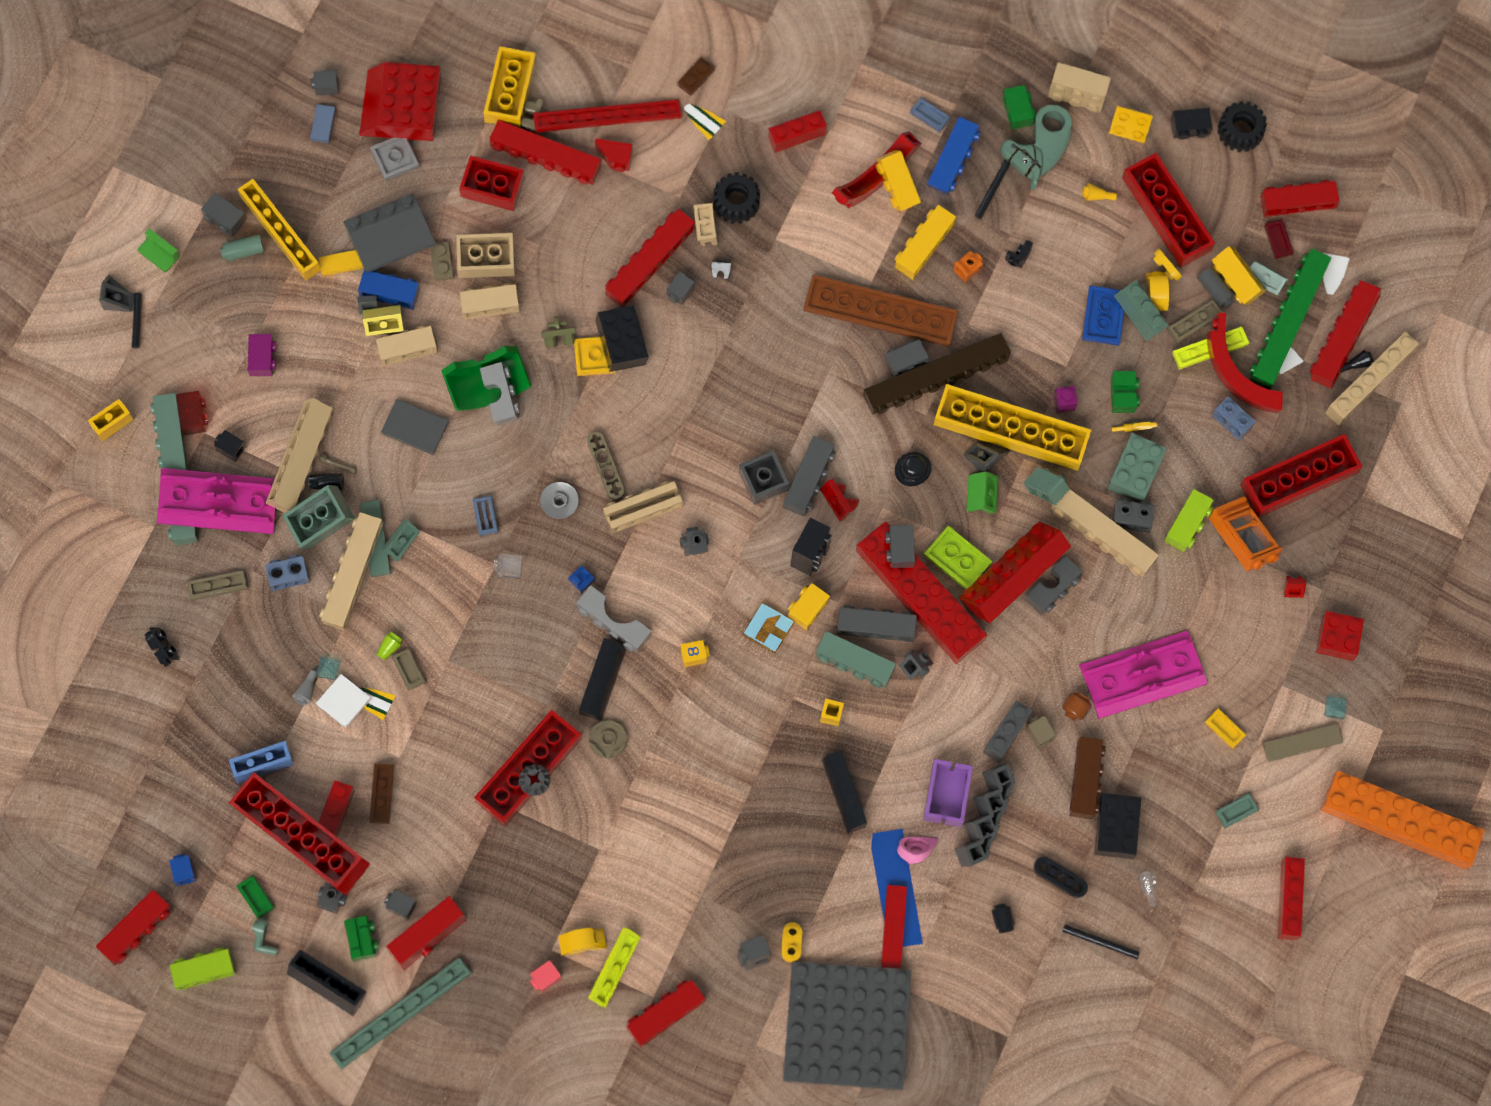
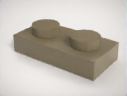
(441, 262)

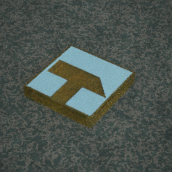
(768, 628)

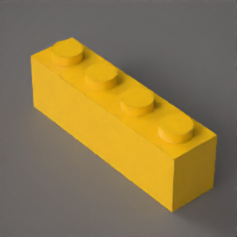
(925, 242)

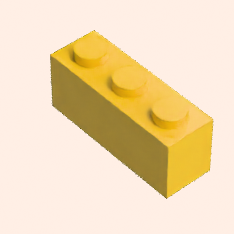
(897, 180)
(1238, 275)

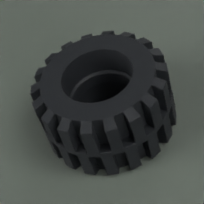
(1235, 138)
(736, 184)

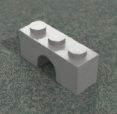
(505, 408)

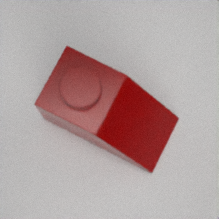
(615, 154)

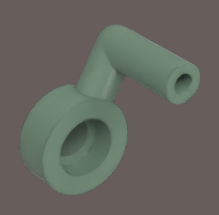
(260, 929)

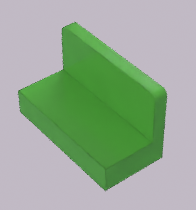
(158, 251)
(982, 492)

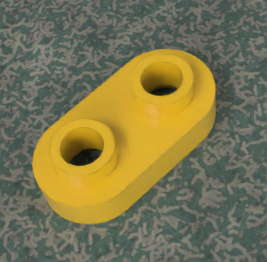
(1171, 271)
(791, 942)

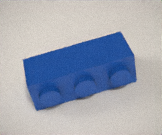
(389, 289)

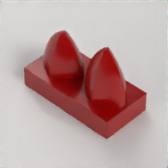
(834, 495)

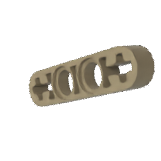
(604, 466)

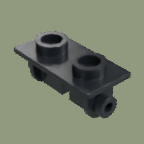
(157, 639)

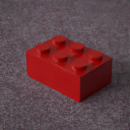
(491, 183)

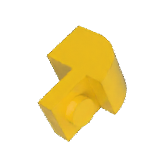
(1158, 289)
(581, 941)

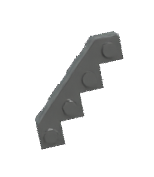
(991, 807)

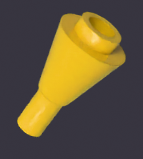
(1093, 192)

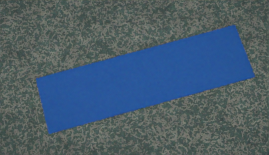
(895, 871)

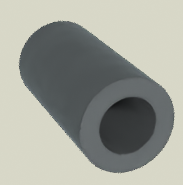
(1216, 287)

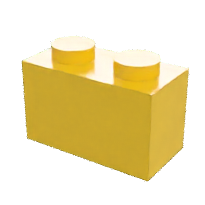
(110, 420)
(808, 606)

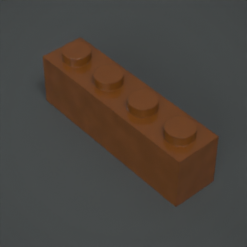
(1086, 778)

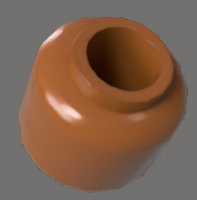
(1076, 706)

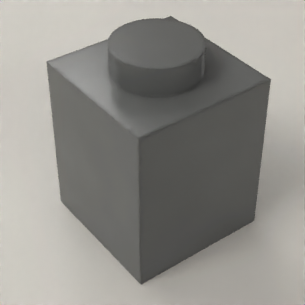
(325, 82)
(680, 288)
(400, 904)

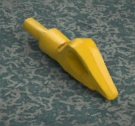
(1134, 427)

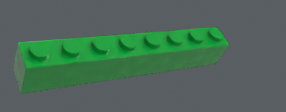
(1290, 319)

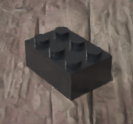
(621, 338)
(811, 546)
(1117, 826)

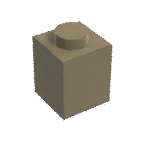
(1040, 731)

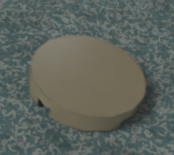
(608, 739)

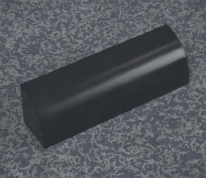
(602, 680)
(844, 792)
(326, 982)

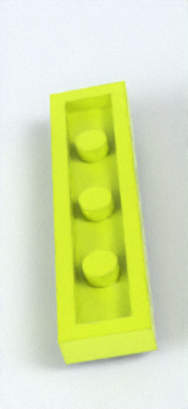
(1198, 351)
(614, 967)

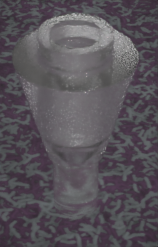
(1147, 883)

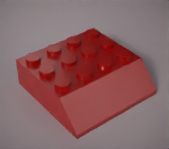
(401, 101)

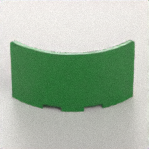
(466, 382)

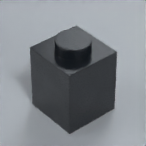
(229, 445)

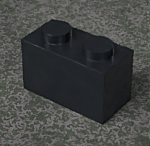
(1191, 123)

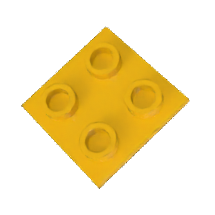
(1130, 124)

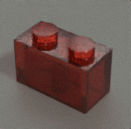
(192, 413)

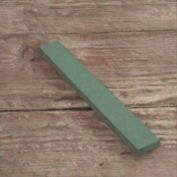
(400, 1013)

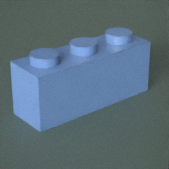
(261, 762)

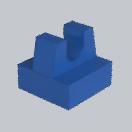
(581, 579)

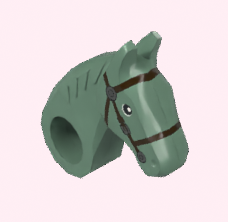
(1042, 156)

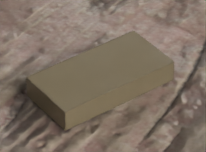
(408, 669)

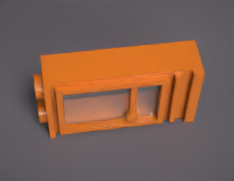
(1245, 534)

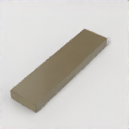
(1302, 743)

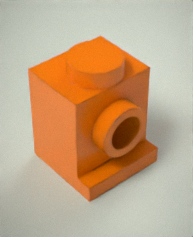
(967, 271)

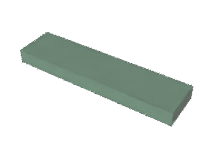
(379, 561)

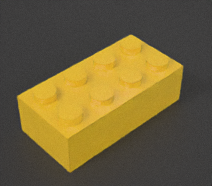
(510, 86)

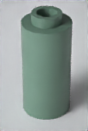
(242, 248)

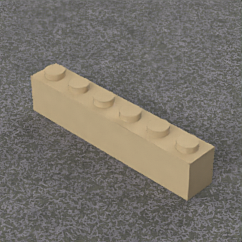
(1371, 378)
(299, 455)
(1105, 533)
(352, 571)

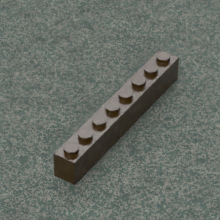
(937, 374)

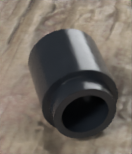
(1003, 918)

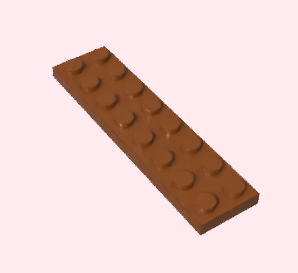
(880, 310)

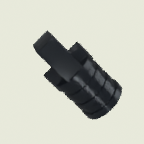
(321, 480)

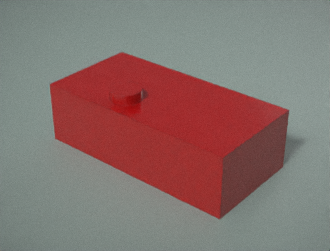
(426, 933)

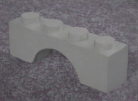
(632, 634)

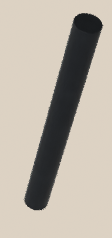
(994, 186)
(1100, 941)

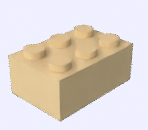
(1079, 87)
(485, 255)

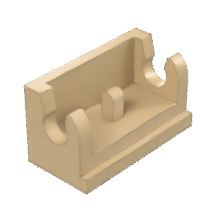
(705, 224)

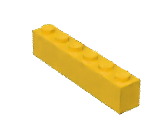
(279, 229)

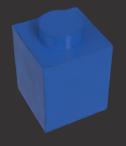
(182, 869)

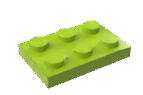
(957, 558)

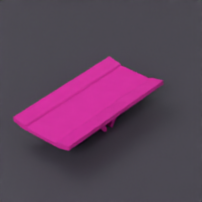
(215, 501)
(1143, 674)

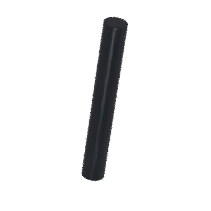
(136, 320)

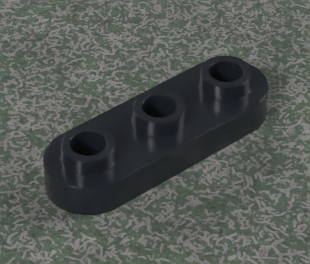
(1070, 879)

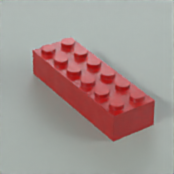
(1168, 210)
(1301, 475)
(1014, 572)
(545, 747)

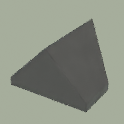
(115, 296)
(984, 457)

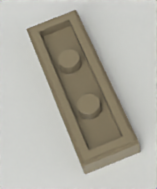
(1194, 321)
(217, 585)

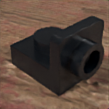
(1021, 255)

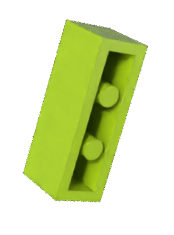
(1189, 521)
(202, 969)

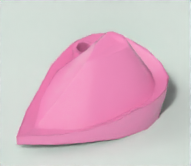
(916, 848)

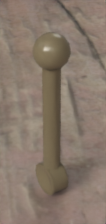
(323, 459)

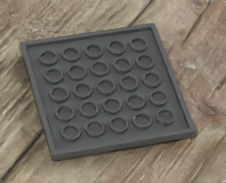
(847, 1026)

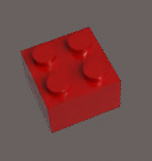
(1340, 636)

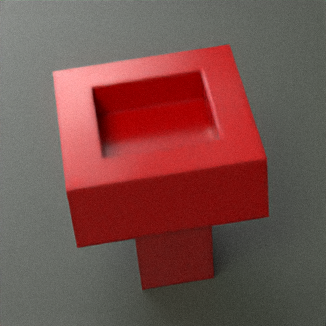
(1294, 587)

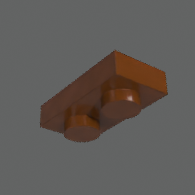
(696, 76)

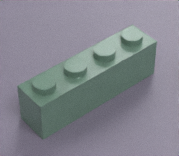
(855, 660)

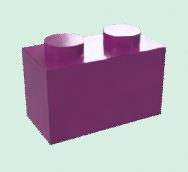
(261, 355)

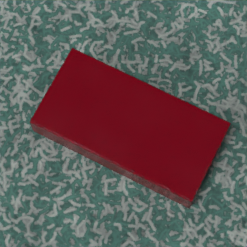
(1278, 239)

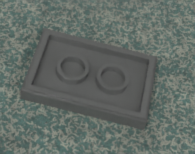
(415, 427)

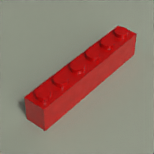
(545, 152)
(649, 258)
(1345, 335)

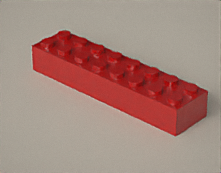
(925, 597)
(299, 833)

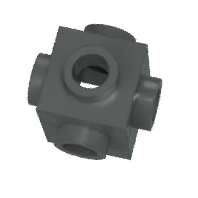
(694, 541)
(916, 664)
(330, 904)

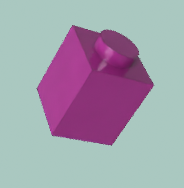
(1065, 399)

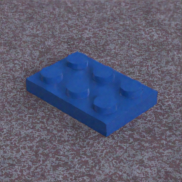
(1102, 316)

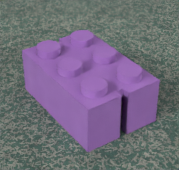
(947, 793)

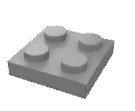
(394, 157)

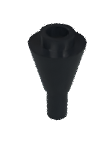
(1361, 360)

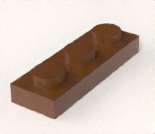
(381, 793)

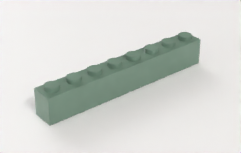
(172, 451)

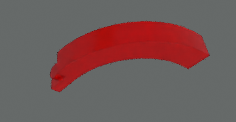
(871, 180)
(1232, 378)

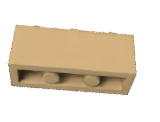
(489, 301)
(406, 345)

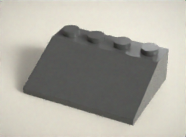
(389, 233)

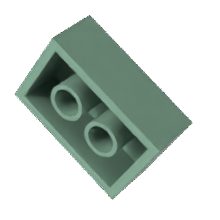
(1137, 468)
(318, 517)

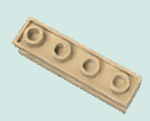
(642, 507)

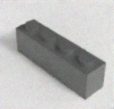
(809, 475)
(876, 624)

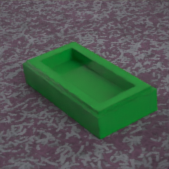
(255, 897)

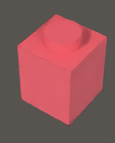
(545, 977)

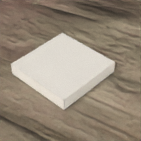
(343, 701)

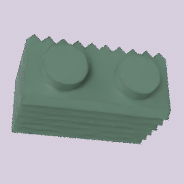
(1046, 485)

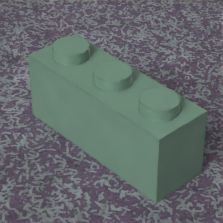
(1141, 310)

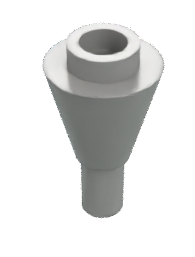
(303, 693)

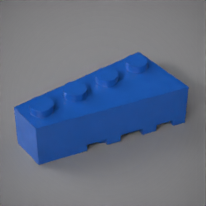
(954, 156)

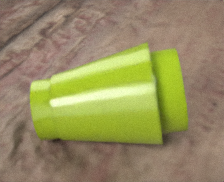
(389, 645)

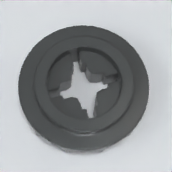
(536, 788)

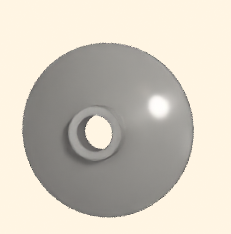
(555, 492)

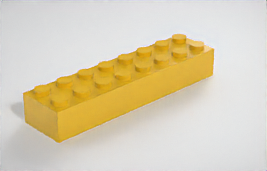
(1012, 427)

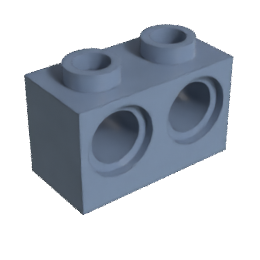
(1233, 418)
(288, 578)

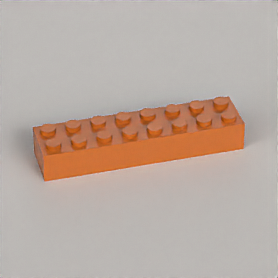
(1402, 820)

